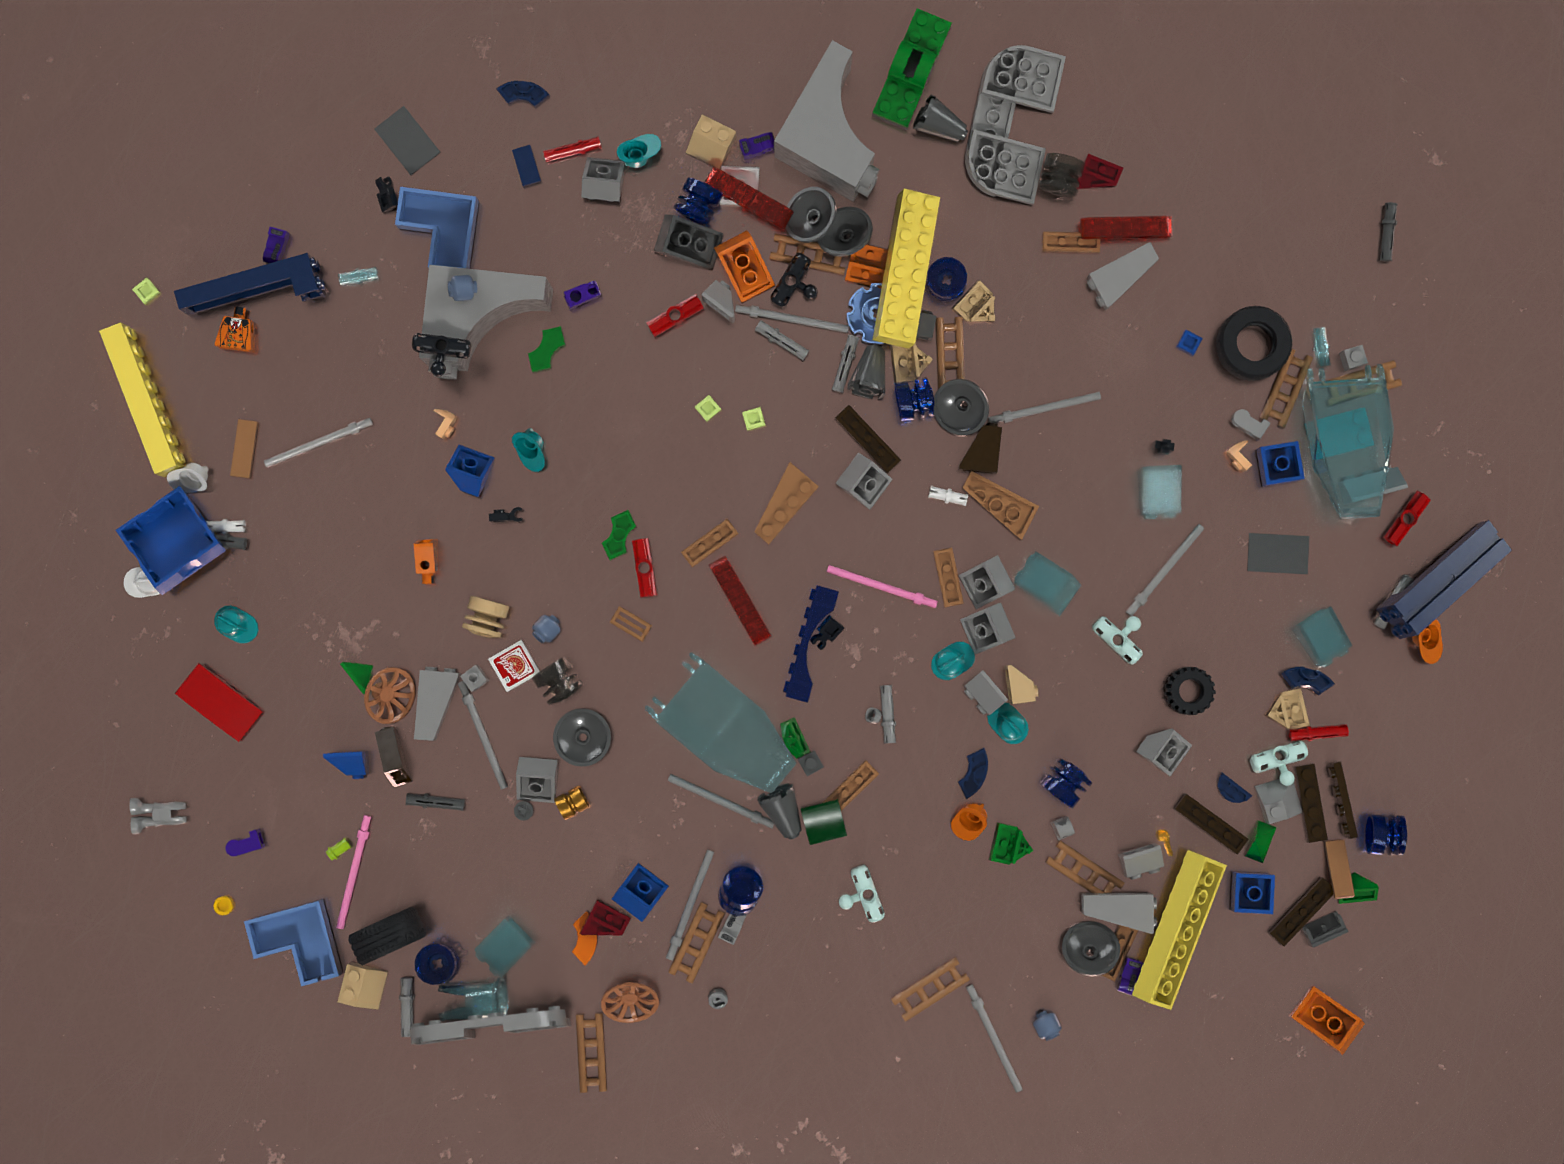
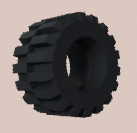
(1206, 690)

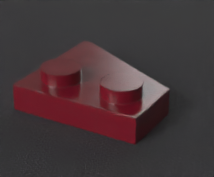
(1099, 173)
(604, 921)

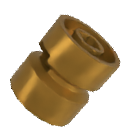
(572, 802)

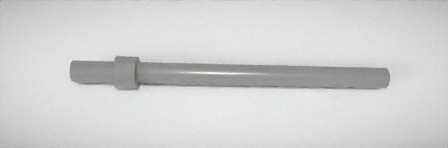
(754, 311)
(1007, 416)
(352, 428)
(1141, 598)
(468, 700)
(755, 817)
(676, 939)
(978, 1004)

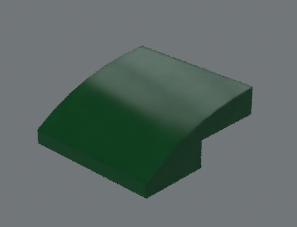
(823, 822)

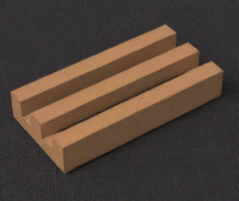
(616, 615)

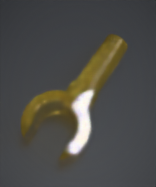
(1163, 835)

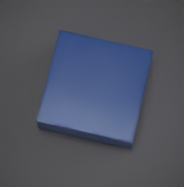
(1189, 342)

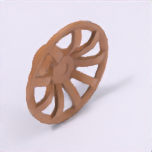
(386, 693)
(627, 996)

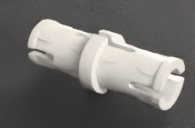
(948, 495)
(227, 526)

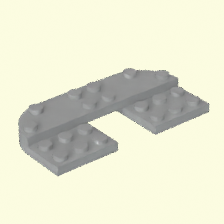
(991, 159)
(515, 1023)

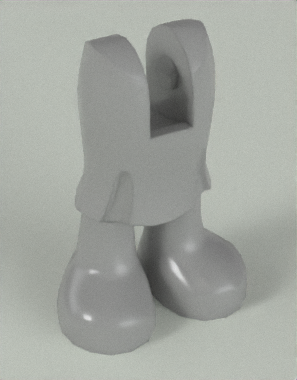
(160, 814)

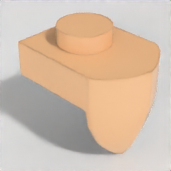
(445, 428)
(1238, 459)

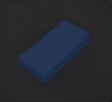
(526, 165)

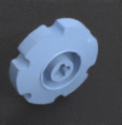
(861, 317)

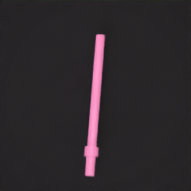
(918, 598)
(362, 835)

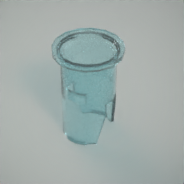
(479, 999)

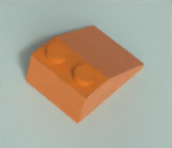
(744, 266)
(1328, 1020)

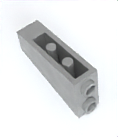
(1118, 276)
(433, 700)
(1124, 909)

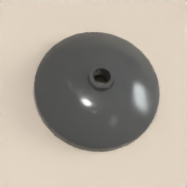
(808, 205)
(850, 224)
(953, 414)
(568, 741)
(1091, 938)

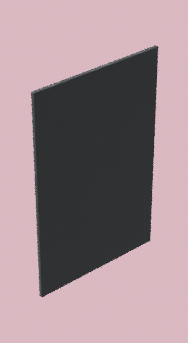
(407, 140)
(1278, 553)

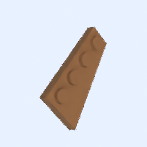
(786, 501)
(1003, 504)

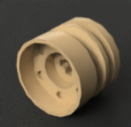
(485, 617)

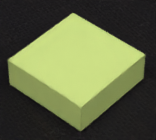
(146, 291)
(707, 408)
(753, 418)

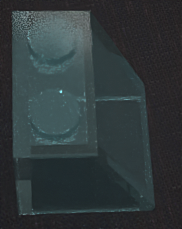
(1160, 491)
(1047, 583)
(1322, 637)
(504, 946)

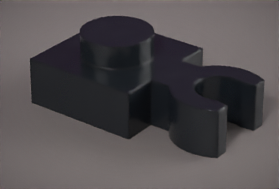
(828, 629)

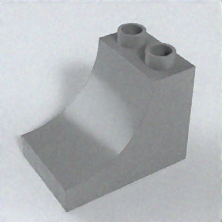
(819, 137)
(496, 299)

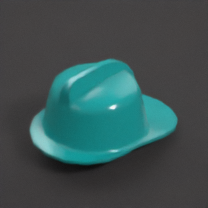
(638, 150)
(529, 448)
(236, 624)
(953, 660)
(1009, 724)

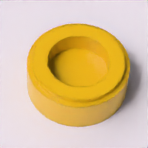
(223, 905)

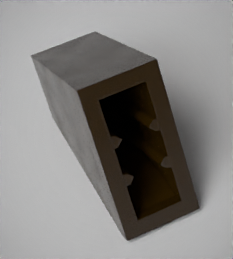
(984, 451)
(393, 756)

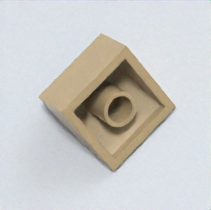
(711, 142)
(1019, 686)
(362, 986)

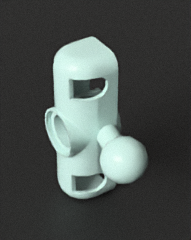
(1132, 624)
(1290, 756)
(870, 904)

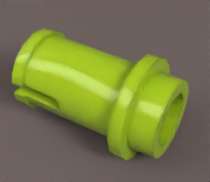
(338, 849)

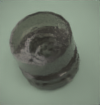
(1061, 174)
(557, 681)

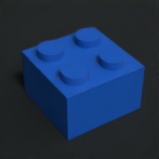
(1280, 463)
(1252, 892)

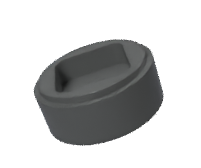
(523, 810)
(717, 998)

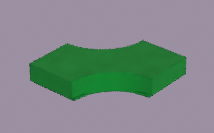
(551, 341)
(616, 542)

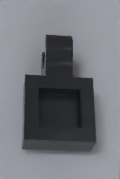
(387, 196)
(1163, 447)
(501, 516)

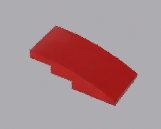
(218, 702)

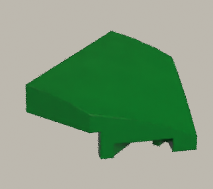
(794, 738)
(1008, 844)

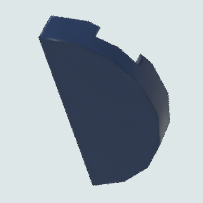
(1230, 790)

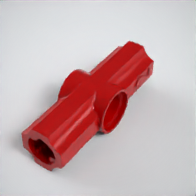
(685, 308)
(1414, 509)
(643, 555)

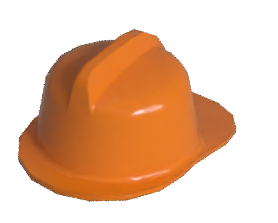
(1430, 642)
(969, 822)

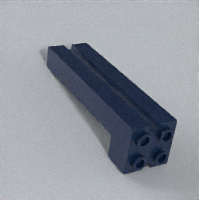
(297, 271)
(1444, 581)

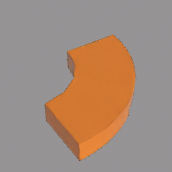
(585, 944)

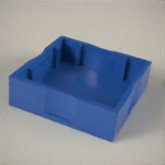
(171, 540)

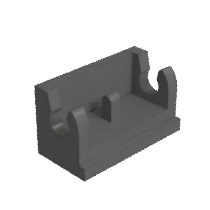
(1324, 929)

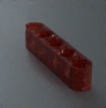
(749, 198)
(1126, 227)
(740, 600)

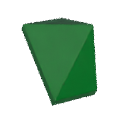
(359, 673)
(1260, 841)
(1363, 889)

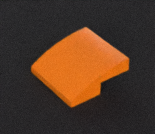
(867, 265)

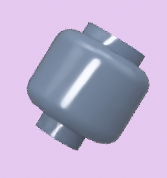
(462, 288)
(546, 628)
(1047, 1025)

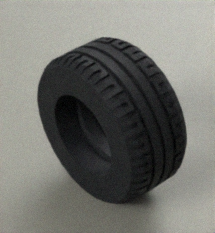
(1277, 331)
(387, 935)

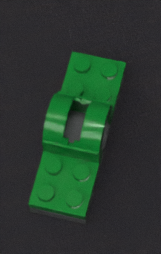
(911, 69)

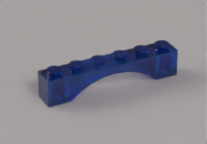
(800, 682)

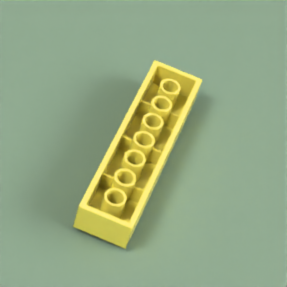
(906, 268)
(142, 399)
(1179, 930)

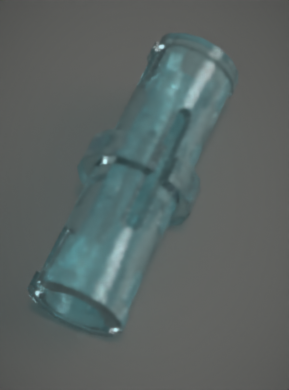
(358, 276)
(1322, 346)

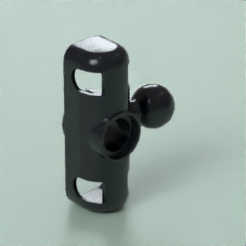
(809, 291)
(429, 343)

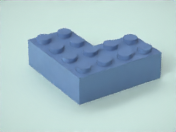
(446, 216)
(305, 932)

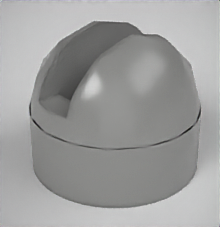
(869, 713)

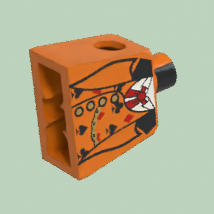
(236, 332)
(426, 551)

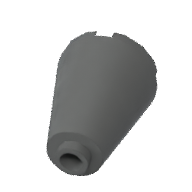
(940, 121)
(869, 374)
(782, 810)

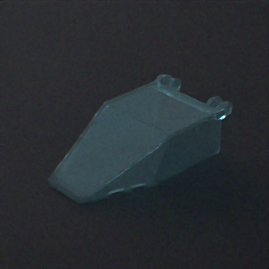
(1350, 439)
(725, 729)

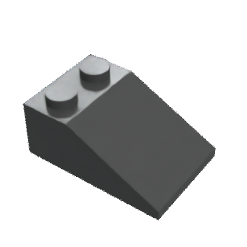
(688, 241)

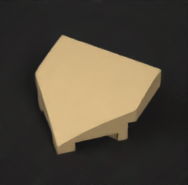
(976, 304)
(908, 363)
(1290, 710)

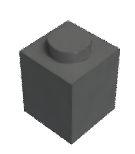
(926, 325)
(810, 763)

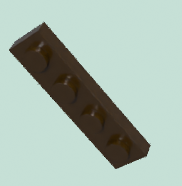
(868, 439)
(1311, 803)
(1344, 808)
(1211, 823)
(1302, 912)

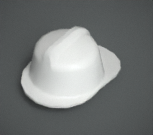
(190, 478)
(138, 584)

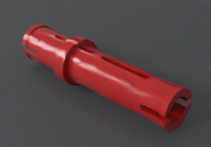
(572, 149)
(1318, 732)

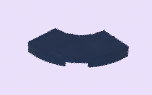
(523, 91)
(1308, 678)
(975, 774)

